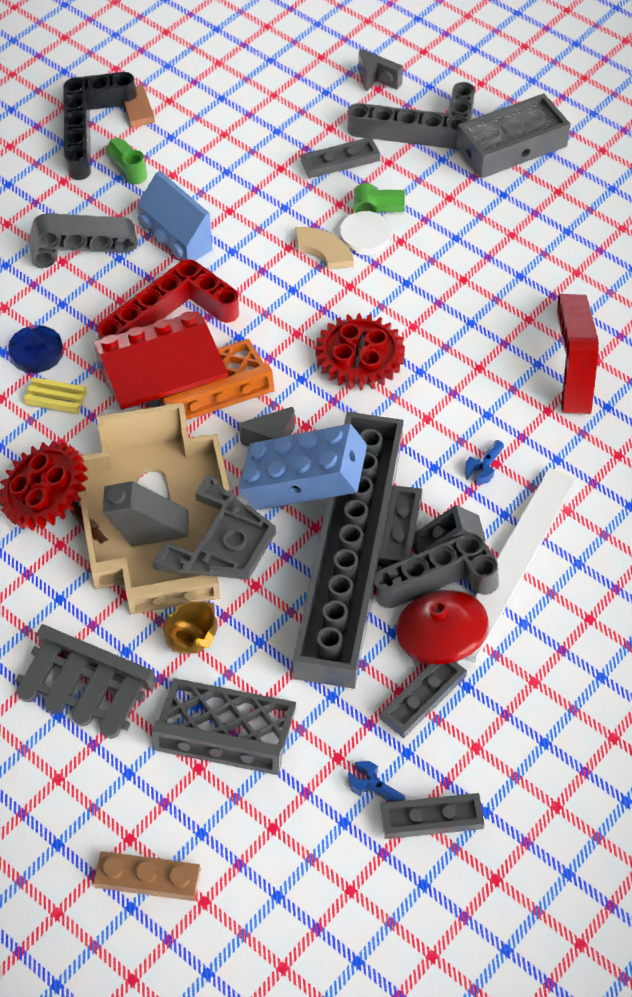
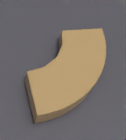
(325, 246)

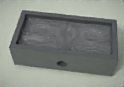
(512, 135)

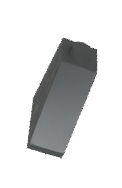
(143, 514)

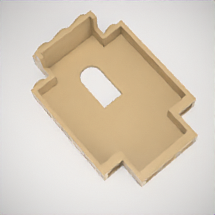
(140, 444)

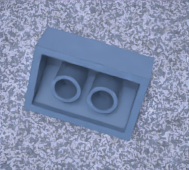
(175, 219)

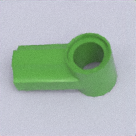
(128, 160)
(370, 199)

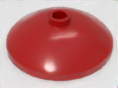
(442, 627)

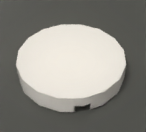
(366, 232)

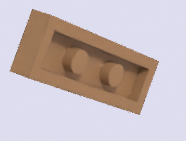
(147, 876)

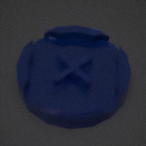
(35, 349)

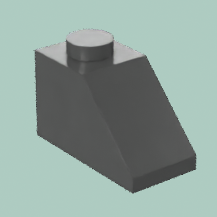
(446, 527)

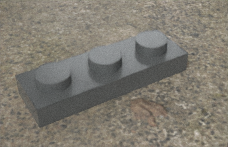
(340, 157)
(400, 525)
(422, 696)
(432, 816)

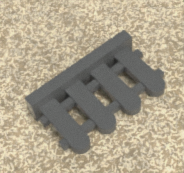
(80, 656)

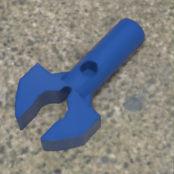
(484, 463)
(372, 782)

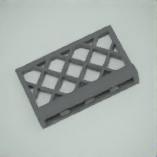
(218, 744)

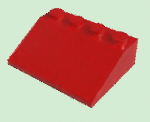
(159, 359)

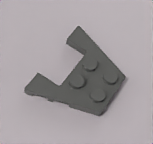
(231, 543)

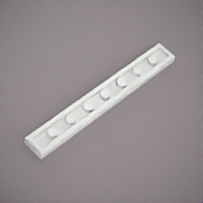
(524, 545)

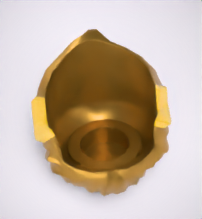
(191, 627)

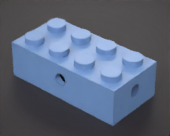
(303, 467)

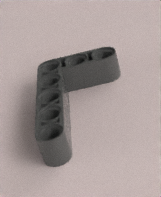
(413, 125)

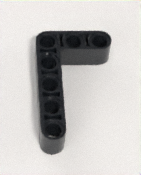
(80, 97)

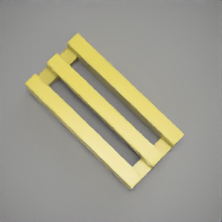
(56, 391)

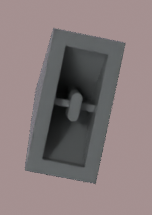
(267, 426)

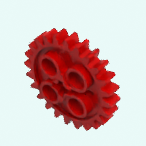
(379, 356)
(43, 485)

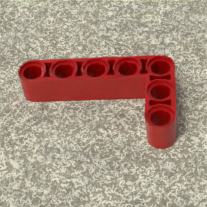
(170, 291)
(581, 353)

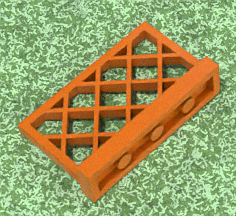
(236, 388)

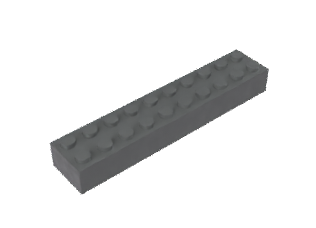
(347, 561)

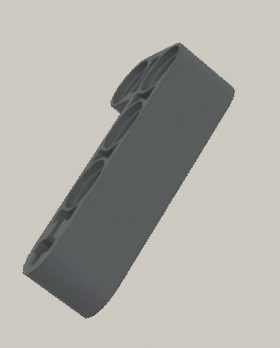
(78, 233)
(438, 567)

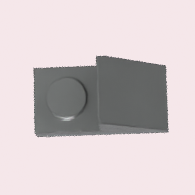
(379, 69)

